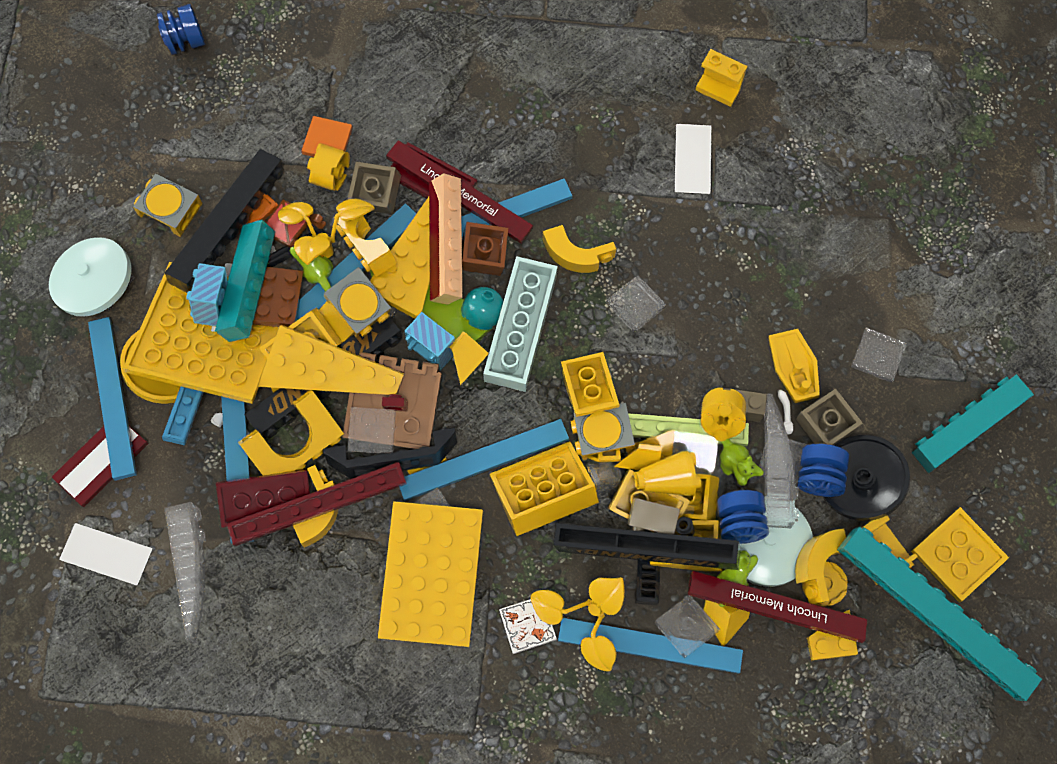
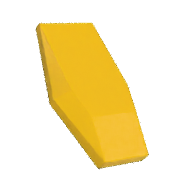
(795, 365)

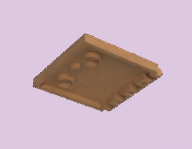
(421, 392)

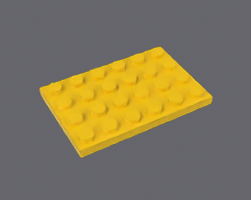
(430, 574)

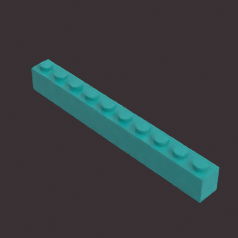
(939, 614)

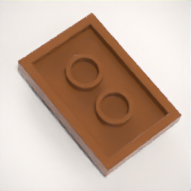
(279, 297)

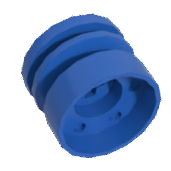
(180, 29)
(823, 470)
(743, 516)

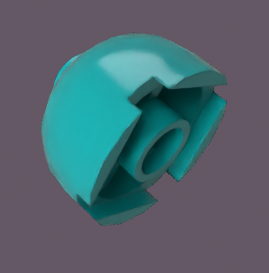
(482, 307)

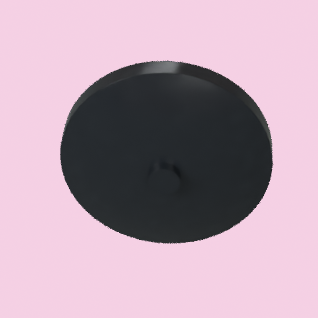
(875, 479)

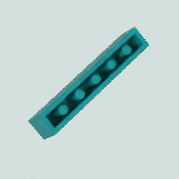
(245, 281)
(972, 423)

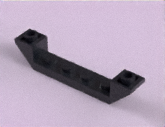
(425, 456)

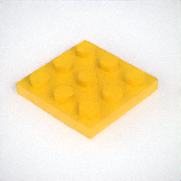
(960, 554)

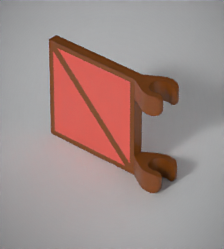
(288, 233)

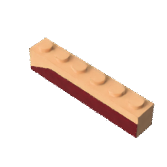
(445, 239)

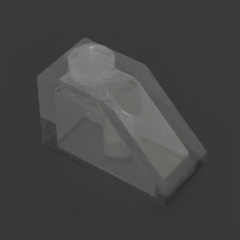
(604, 476)

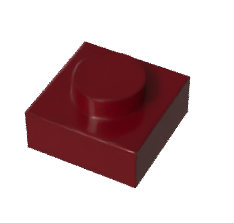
(395, 402)

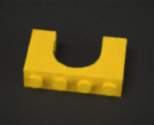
(322, 432)

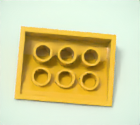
(544, 488)

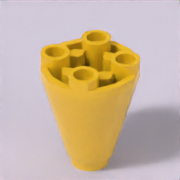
(670, 475)

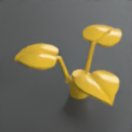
(310, 247)
(606, 597)

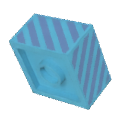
(207, 293)
(429, 340)

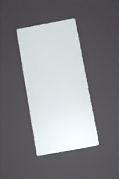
(693, 158)
(106, 554)

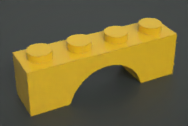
(374, 253)

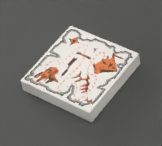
(525, 628)

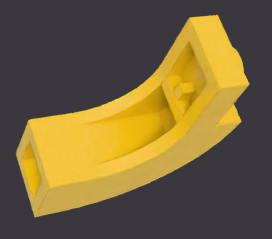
(573, 257)
(316, 528)
(812, 561)

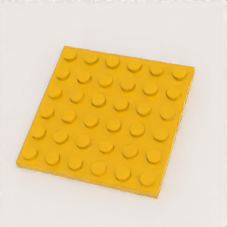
(193, 356)

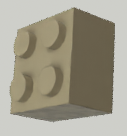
(376, 186)
(829, 419)

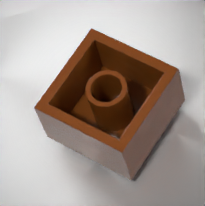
(484, 248)

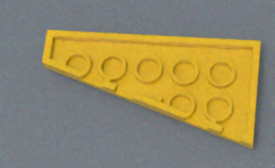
(407, 282)
(312, 364)

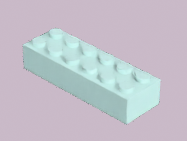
(520, 324)

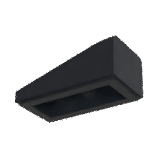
(646, 599)

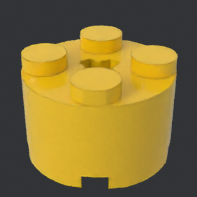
(328, 167)
(723, 413)

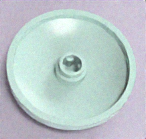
(90, 276)
(778, 554)

